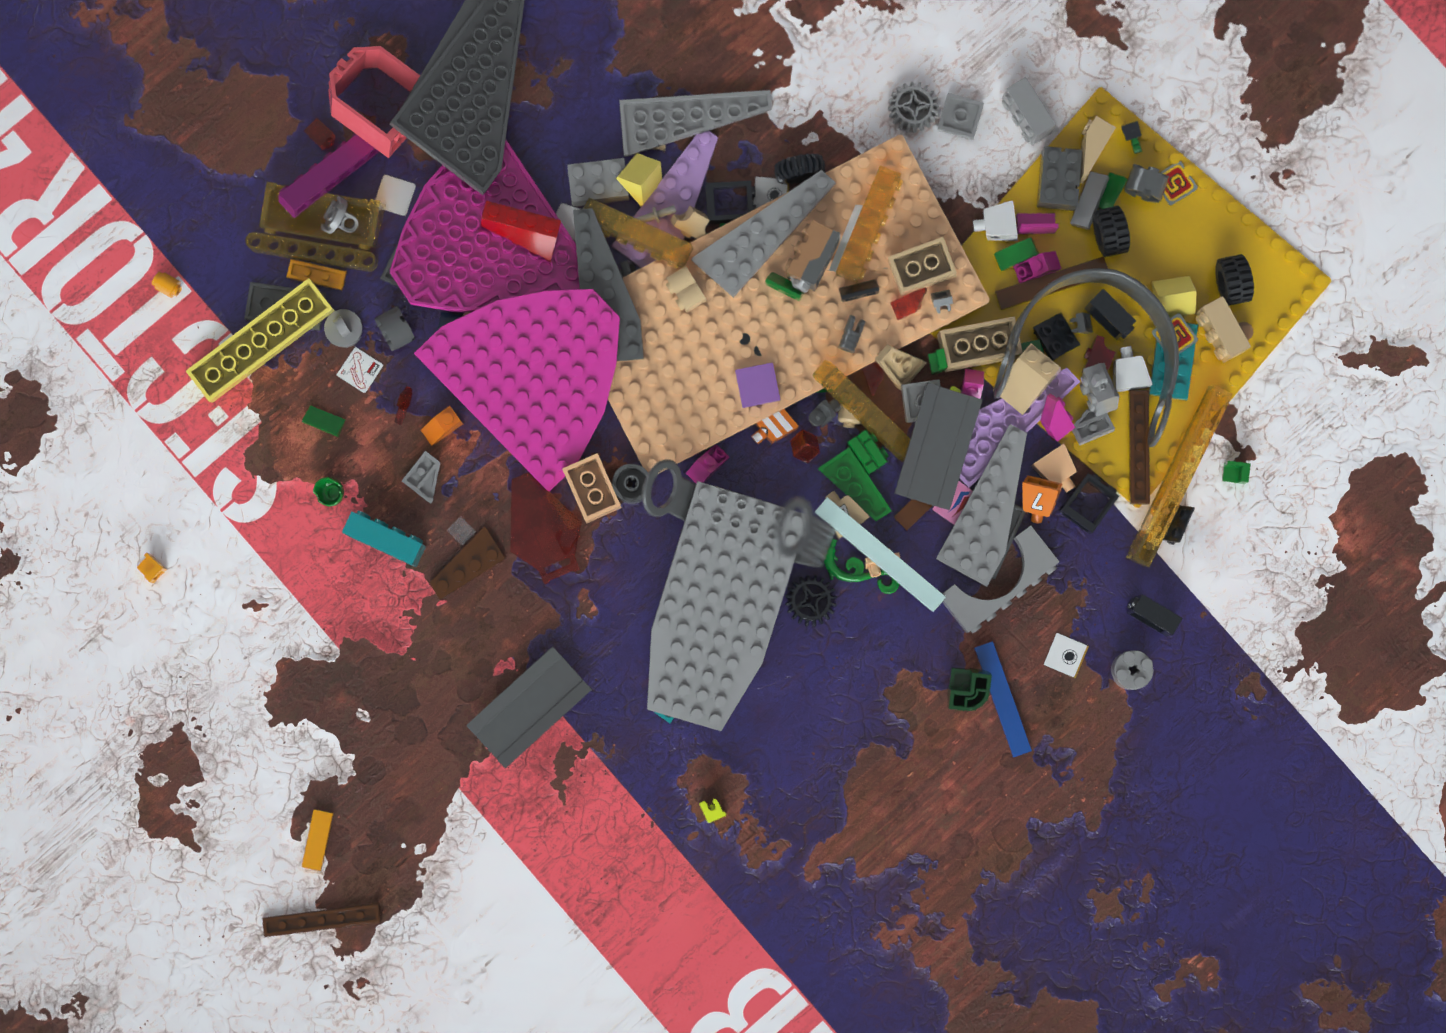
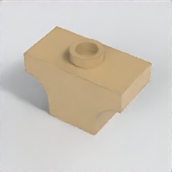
(691, 222)

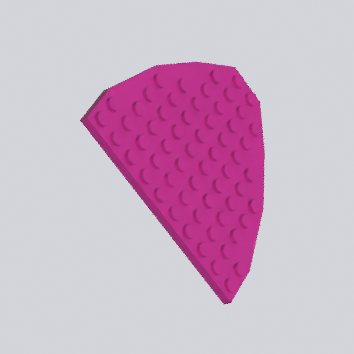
(459, 265)
(532, 372)

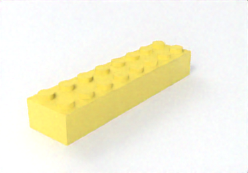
(260, 340)

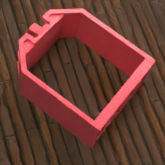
(344, 75)

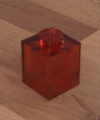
(320, 134)

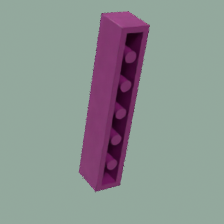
(326, 174)

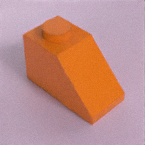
(441, 425)

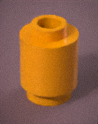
(167, 284)

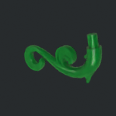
(858, 576)

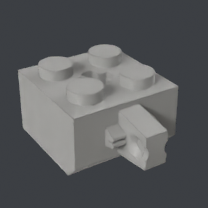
(1099, 389)

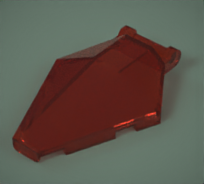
(542, 528)

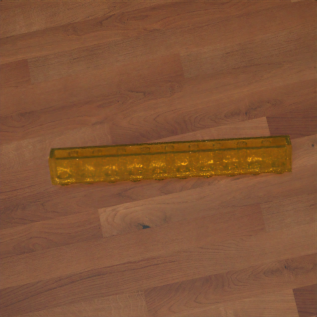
(1179, 476)

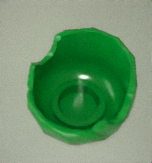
(329, 491)

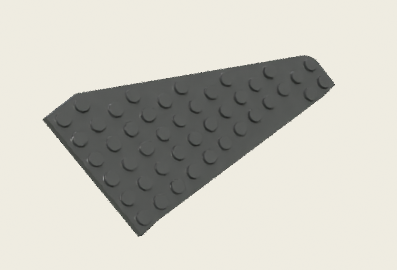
(465, 92)

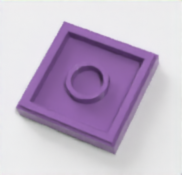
(757, 385)

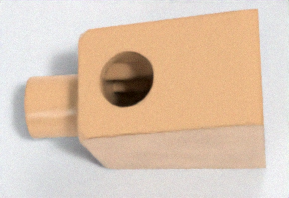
(1057, 467)

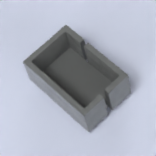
(1059, 178)

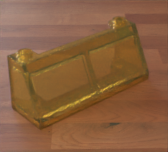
(308, 223)

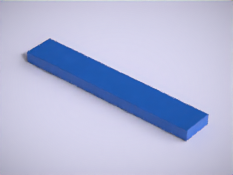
(1003, 700)

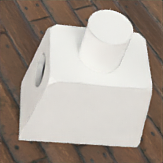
(998, 222)
(1130, 372)

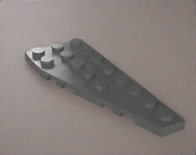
(600, 272)

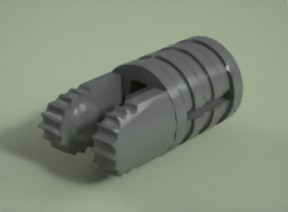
(850, 338)

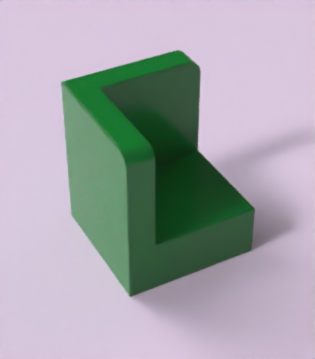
(1236, 472)

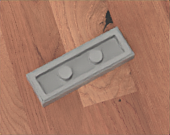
(1089, 200)

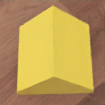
(641, 177)
(1176, 295)

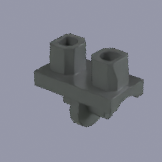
(824, 413)

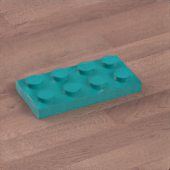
(1182, 383)

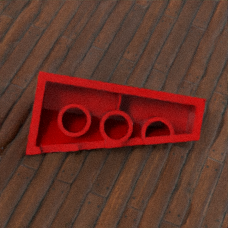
(522, 227)

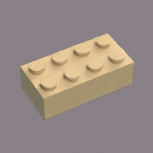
(977, 343)

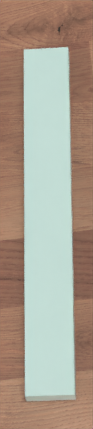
(880, 554)

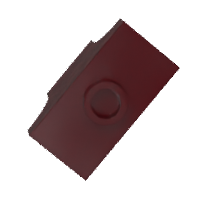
(1098, 354)

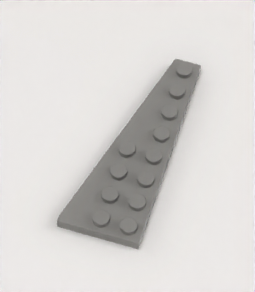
(664, 120)
(746, 248)

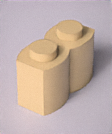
(686, 289)

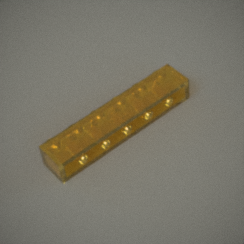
(868, 224)
(641, 235)

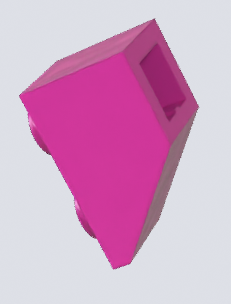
(1037, 266)
(973, 383)
(1055, 418)
(707, 464)

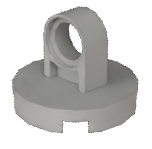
(336, 215)
(343, 328)

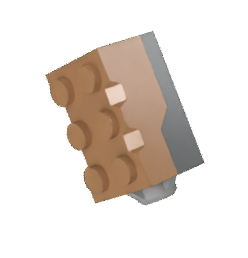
(812, 256)

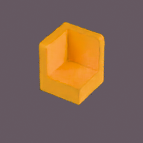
(151, 568)

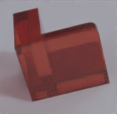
(805, 446)

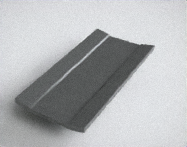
(938, 446)
(528, 707)

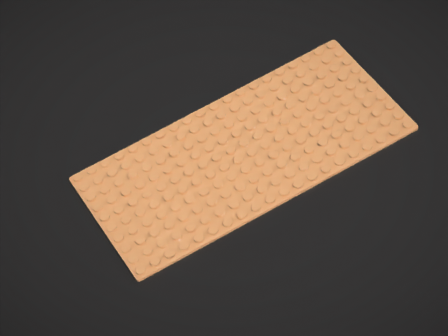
(687, 383)

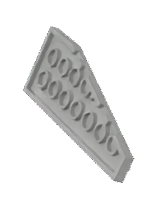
(983, 527)

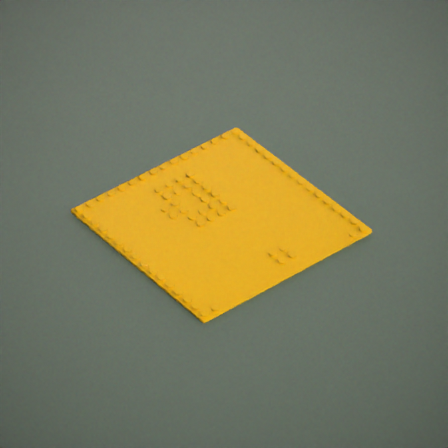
(1163, 245)

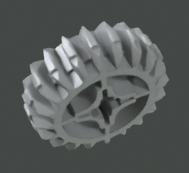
(905, 107)

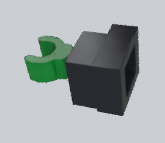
(1132, 132)

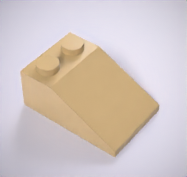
(1095, 138)
(1029, 378)

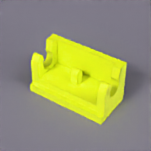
(714, 813)

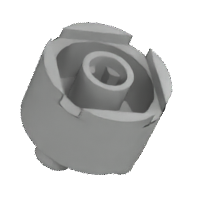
(1141, 664)

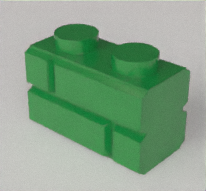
(868, 452)

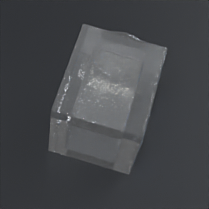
(461, 530)

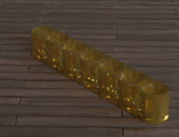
(303, 247)
(862, 409)

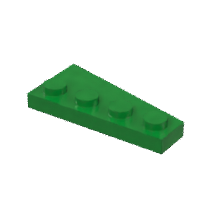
(853, 480)

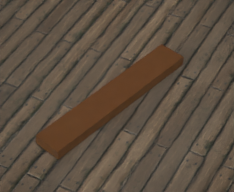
(1028, 290)
(1138, 447)
(321, 920)

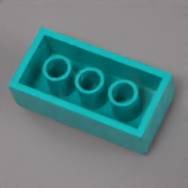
(384, 539)

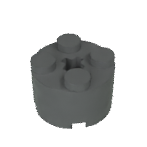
(1146, 183)
(394, 328)
(620, 482)

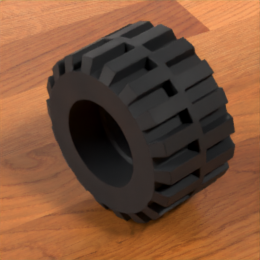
(1111, 231)
(1234, 279)

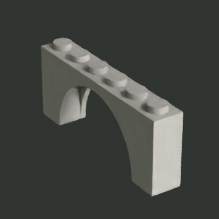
(1036, 561)

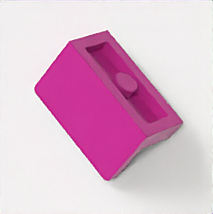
(1036, 223)

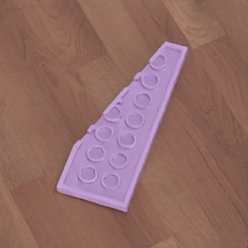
(677, 188)
(995, 419)

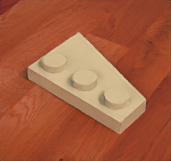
(899, 365)

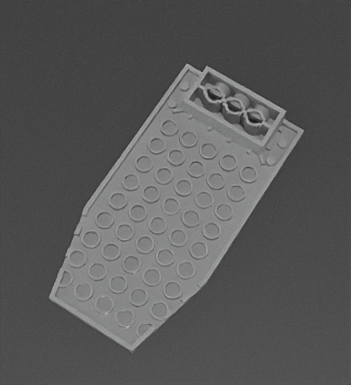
(718, 605)

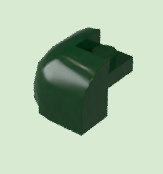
(968, 688)

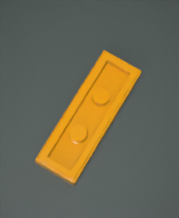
(318, 274)
(317, 840)

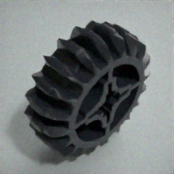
(798, 168)
(795, 607)

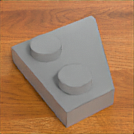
(1092, 427)
(423, 476)

